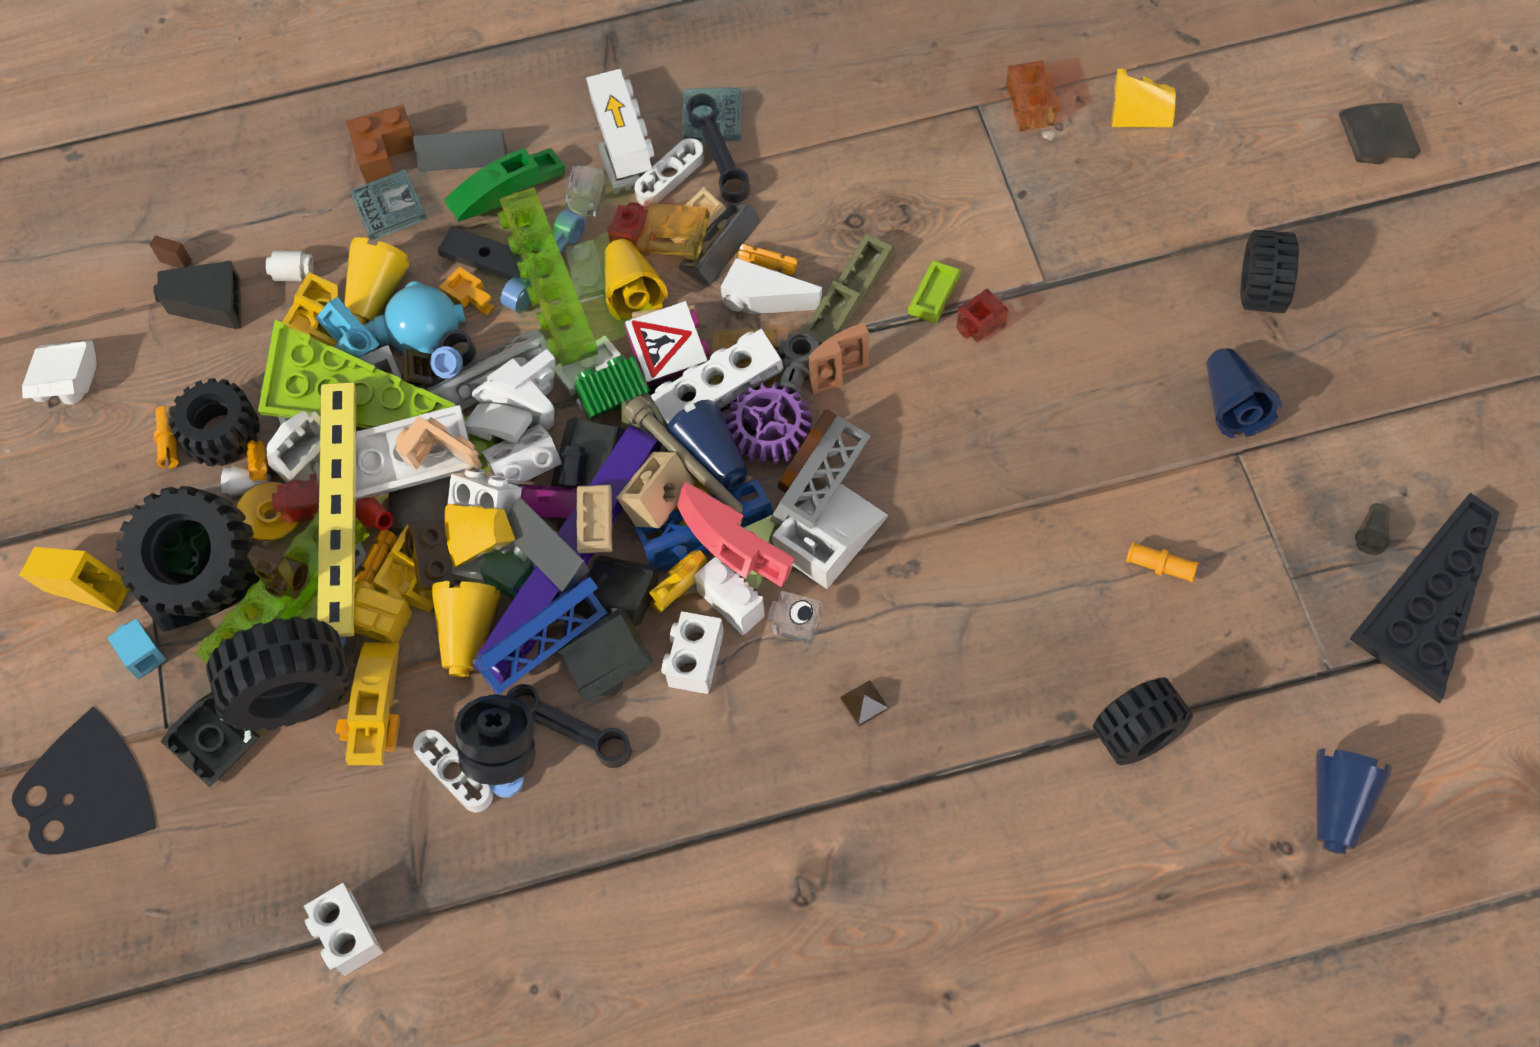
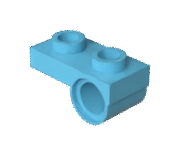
(346, 329)

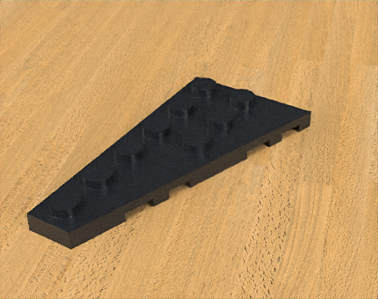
(1427, 608)

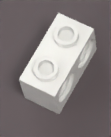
(526, 459)
(479, 489)
(700, 652)
(349, 925)

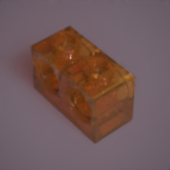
(1032, 95)

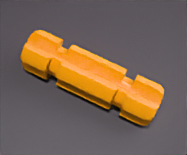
(768, 259)
(257, 460)
(376, 556)

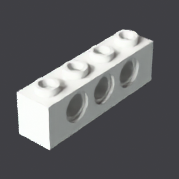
(751, 346)

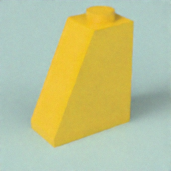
(75, 577)

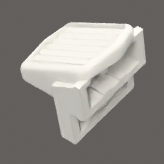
(523, 388)
(296, 448)

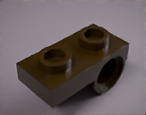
(429, 550)
(279, 573)

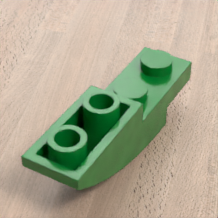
(500, 179)

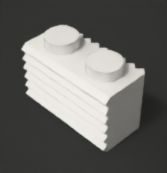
(730, 595)

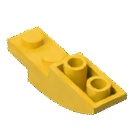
(370, 703)

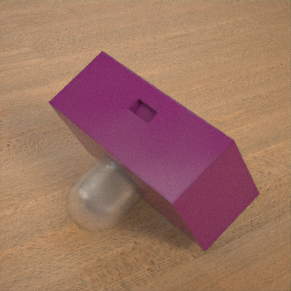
(550, 501)

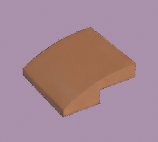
(838, 355)

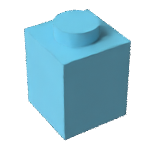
(136, 648)

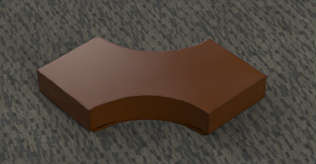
(806, 450)

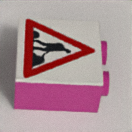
(666, 343)

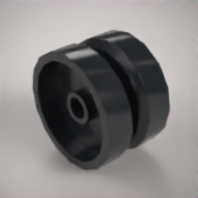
(495, 739)

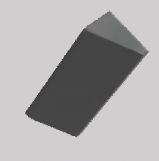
(459, 149)
(722, 241)
(545, 547)

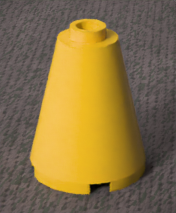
(372, 277)
(631, 281)
(463, 622)

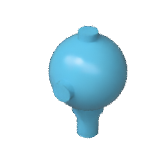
(416, 319)

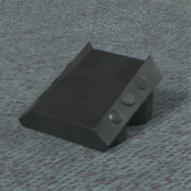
(598, 443)
(621, 585)
(606, 655)
(207, 742)

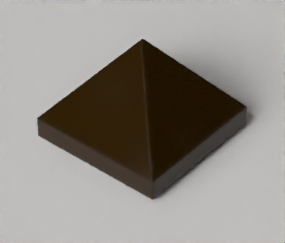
(417, 367)
(864, 703)

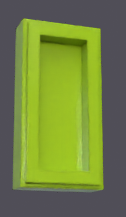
(934, 291)

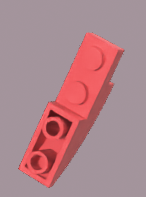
(720, 532)

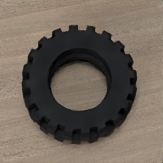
(145, 543)
(278, 673)

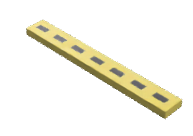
(337, 507)

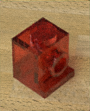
(628, 223)
(981, 316)
(297, 499)

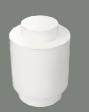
(289, 265)

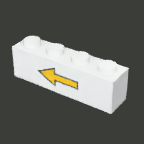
(619, 123)

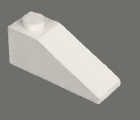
(766, 291)

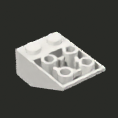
(835, 537)

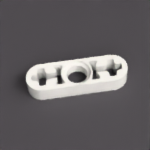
(674, 160)
(430, 760)

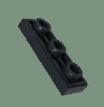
(480, 253)

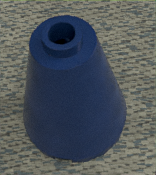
(1240, 395)
(710, 442)
(1346, 796)

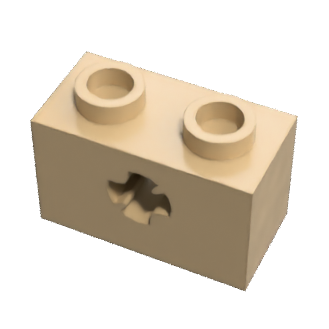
(654, 489)

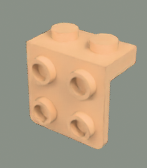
(421, 437)

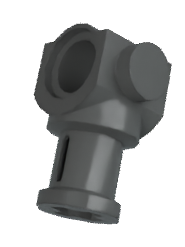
(796, 366)

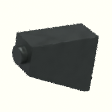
(202, 293)

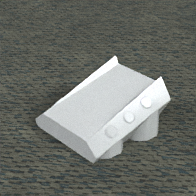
(60, 371)

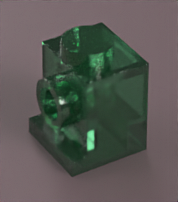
(505, 572)

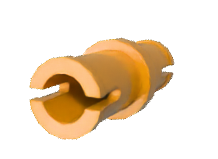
(165, 439)
(1162, 562)

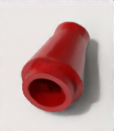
(373, 514)

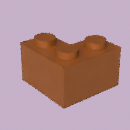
(378, 138)

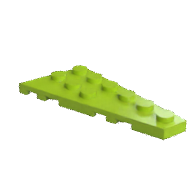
(302, 364)

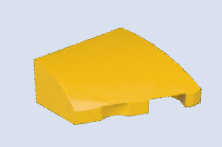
(1142, 102)
(307, 304)
(475, 532)
(399, 575)
(679, 581)

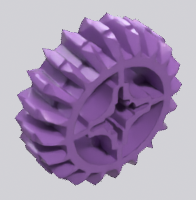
(774, 434)

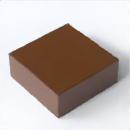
(170, 252)

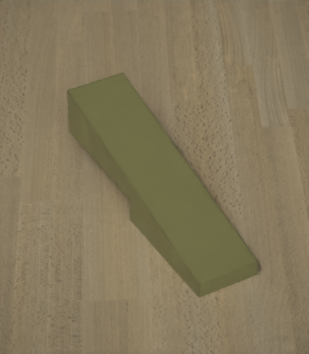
(851, 289)

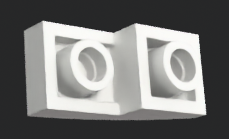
(498, 421)

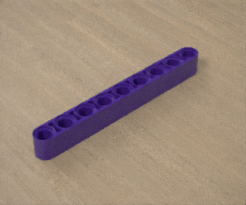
(538, 590)

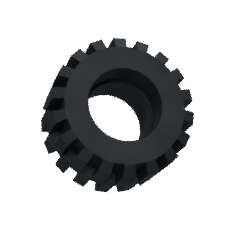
(1269, 271)
(201, 405)
(1142, 721)

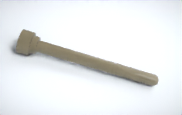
(640, 413)

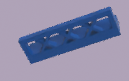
(679, 540)
(532, 626)

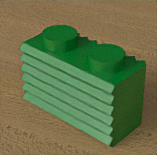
(610, 387)

